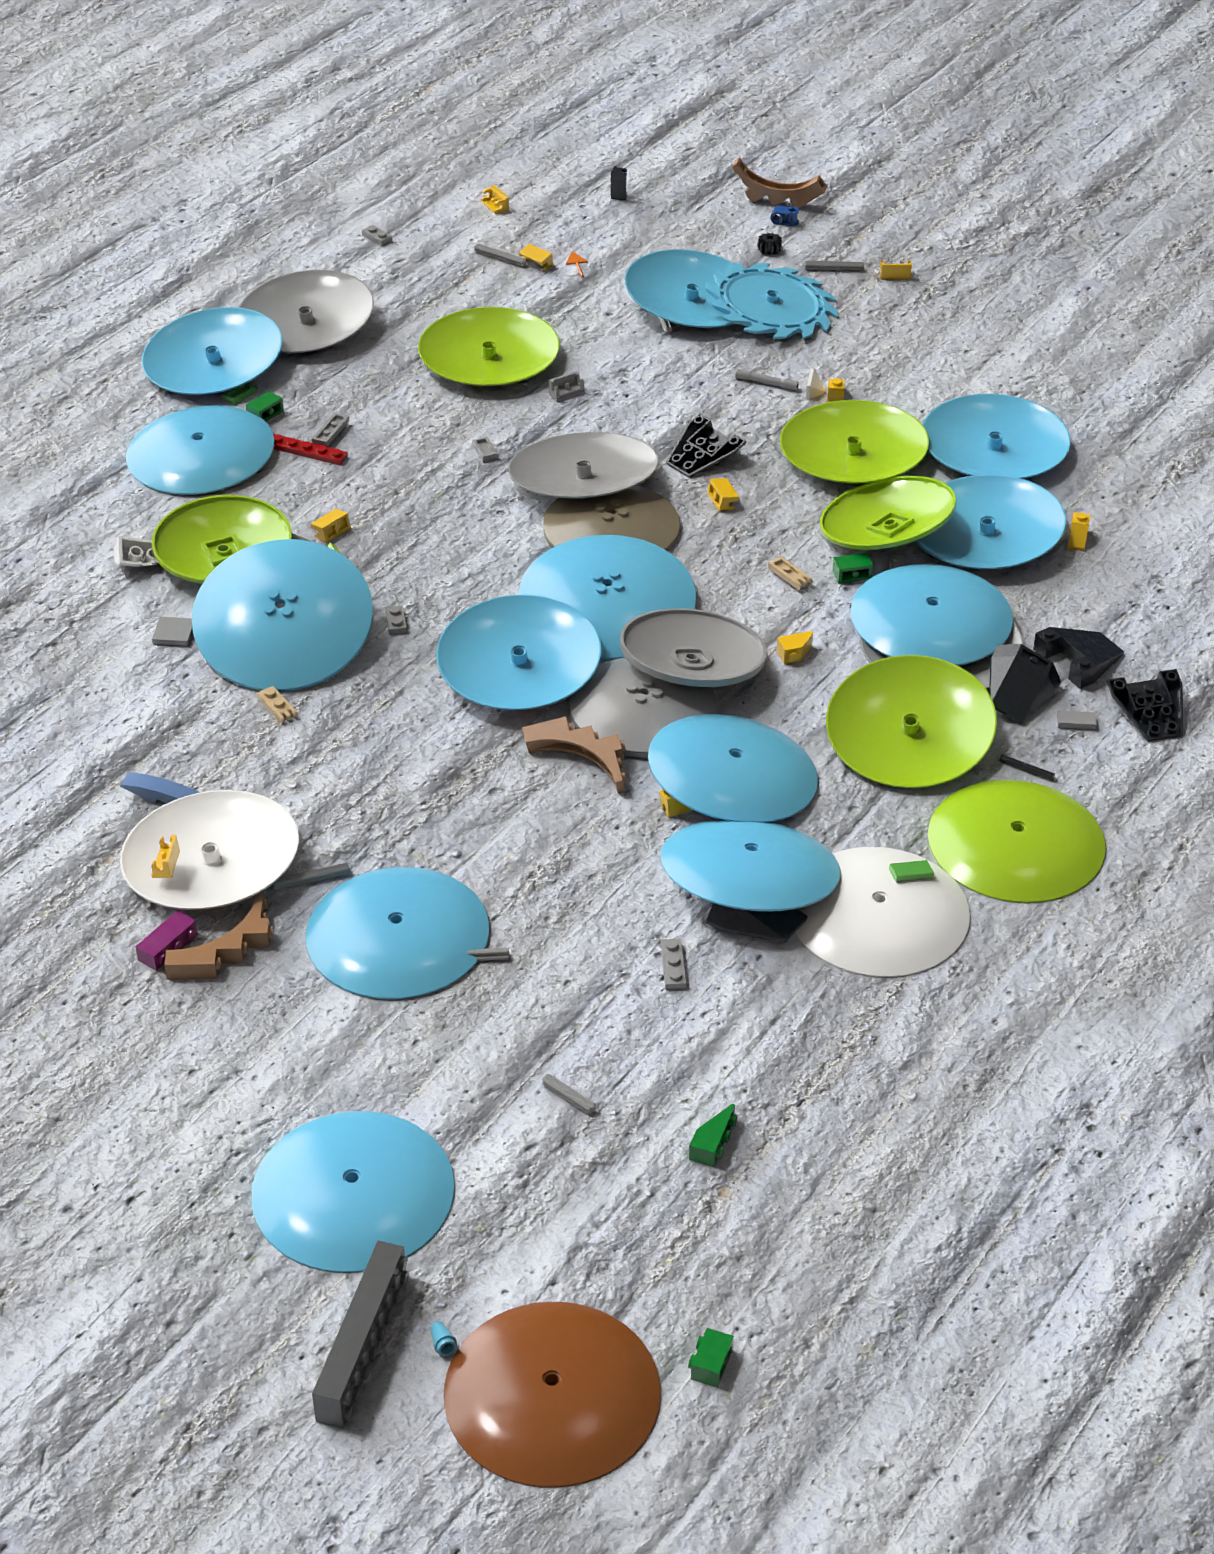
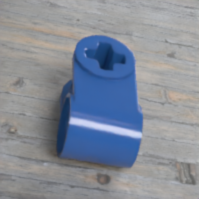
(787, 216)

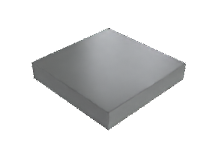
(173, 631)

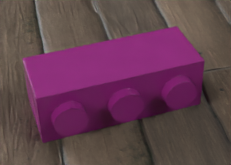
(170, 935)

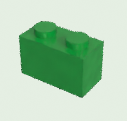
(266, 406)
(852, 568)
(711, 1357)

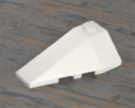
(134, 552)

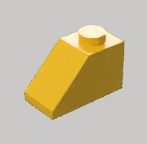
(835, 390)
(1078, 531)
(794, 647)

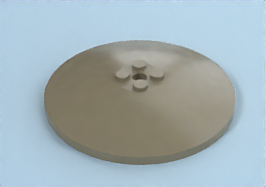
(628, 513)

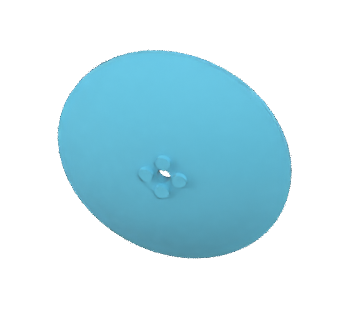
(639, 575)
(289, 646)

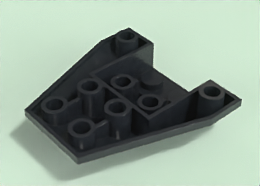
(702, 447)
(1021, 681)
(1152, 705)
(760, 924)

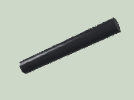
(1027, 767)

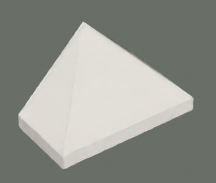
(814, 386)

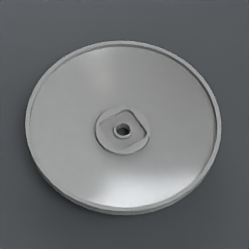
(692, 647)
(616, 704)

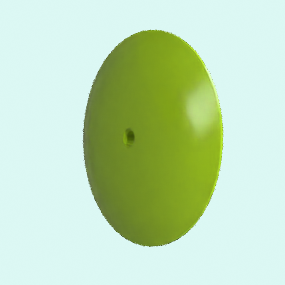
(488, 346)
(854, 441)
(911, 721)
(1016, 841)

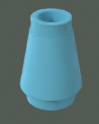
(443, 1339)

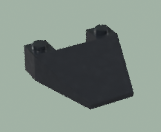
(1089, 649)

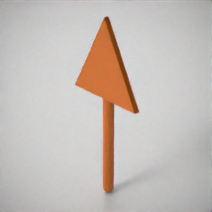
(576, 259)

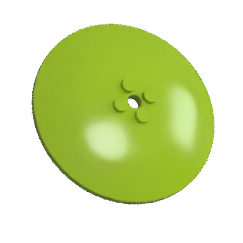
(888, 512)
(194, 534)

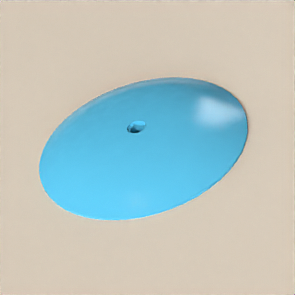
(674, 286)
(211, 350)
(996, 436)
(200, 450)
(997, 523)
(932, 613)
(518, 652)
(732, 768)
(750, 865)
(397, 933)
(351, 1183)

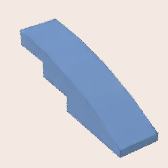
(155, 787)

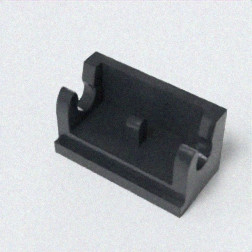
(618, 183)

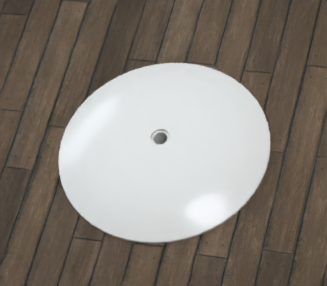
(227, 845)
(883, 924)

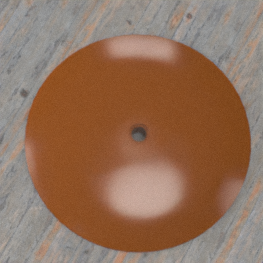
(559, 1433)

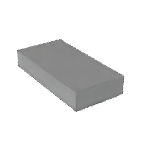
(485, 449)
(1076, 719)

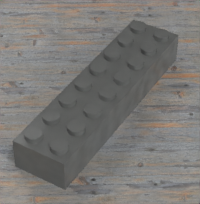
(360, 1334)

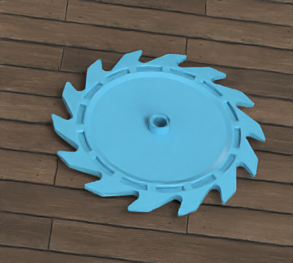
(771, 300)

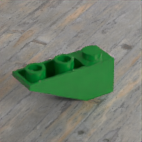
(710, 1137)

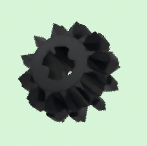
(769, 243)

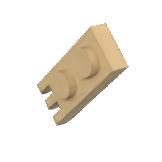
(789, 573)
(277, 704)

